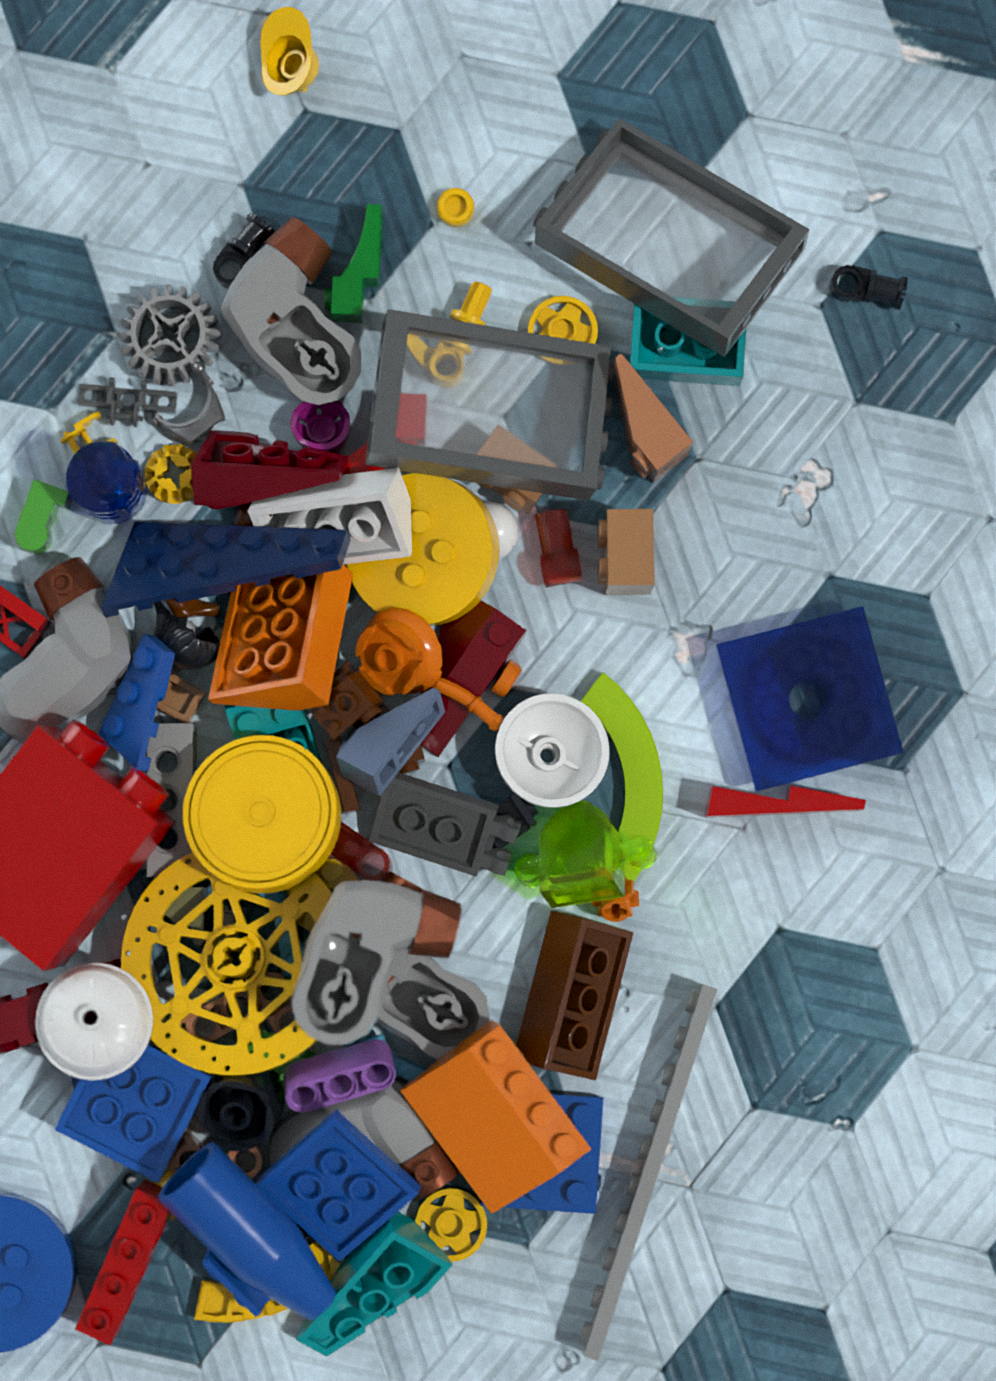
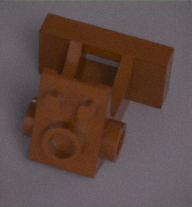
(350, 702)

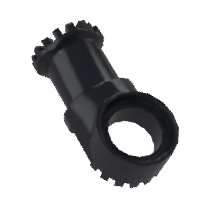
(243, 246)
(870, 286)

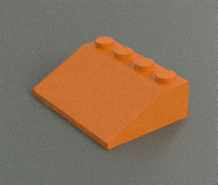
(281, 642)
(495, 1117)

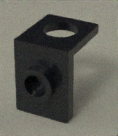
(520, 808)

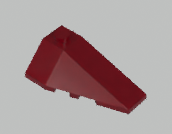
(242, 470)
(472, 657)

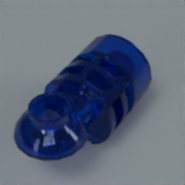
(106, 482)

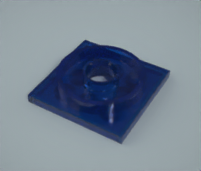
(839, 659)

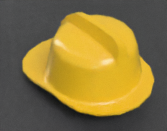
(287, 52)

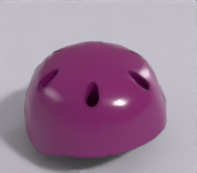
(320, 429)

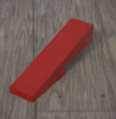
(798, 800)

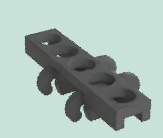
(138, 405)

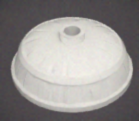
(566, 730)
(116, 1037)

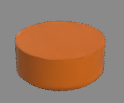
(506, 678)

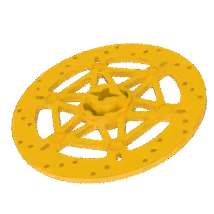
(180, 1006)

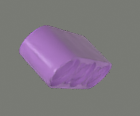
(357, 1078)

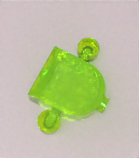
(582, 857)

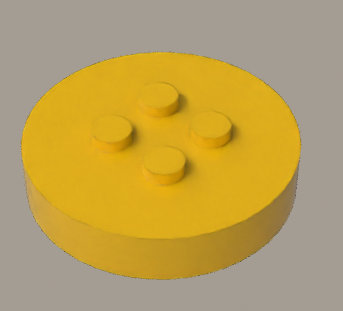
(450, 557)
(262, 814)

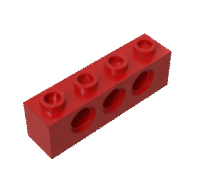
(125, 1264)

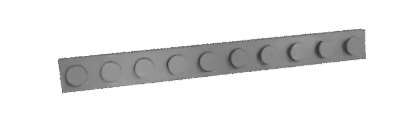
(642, 1185)

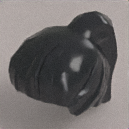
(192, 646)

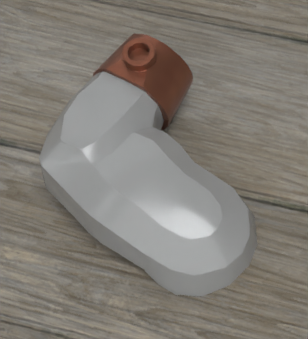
(388, 1123)

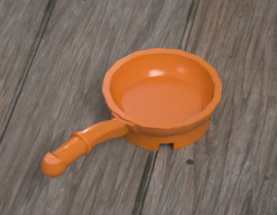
(405, 657)

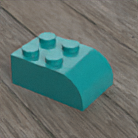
(670, 355)

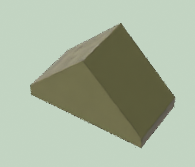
(184, 904)

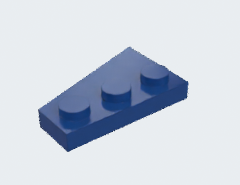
(133, 710)

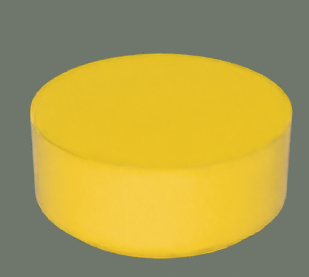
(455, 207)

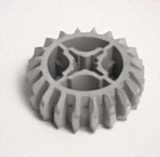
(157, 346)

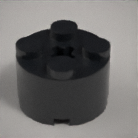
(241, 1109)

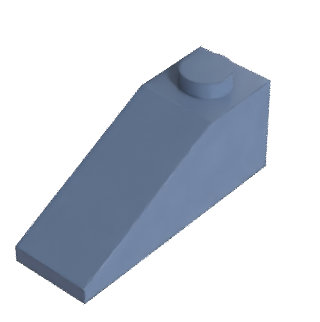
(386, 743)

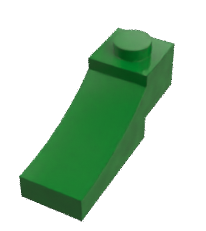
(347, 291)

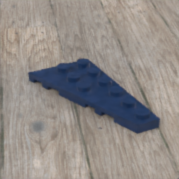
(210, 560)

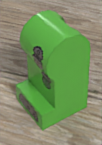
(38, 515)

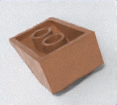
(650, 430)

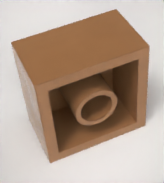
(628, 552)

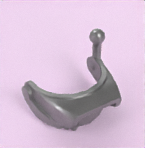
(201, 425)

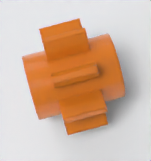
(619, 908)

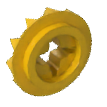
(157, 466)

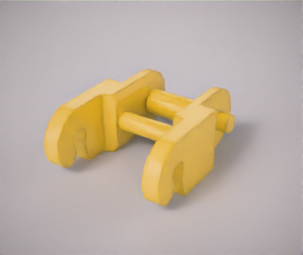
(80, 429)

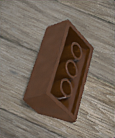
(573, 995)

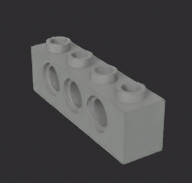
(182, 741)

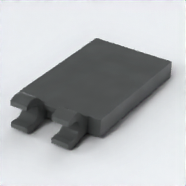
(443, 826)

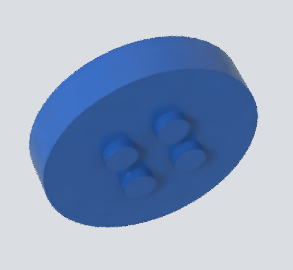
(35, 1271)

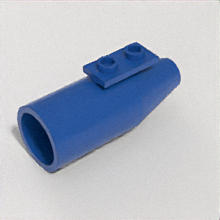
(247, 1236)

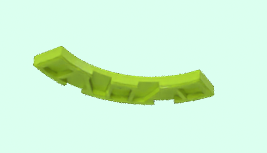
(638, 761)

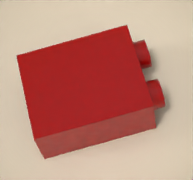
(69, 839)

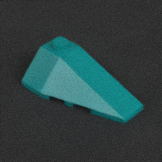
(374, 1280)

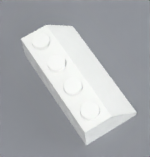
(366, 504)

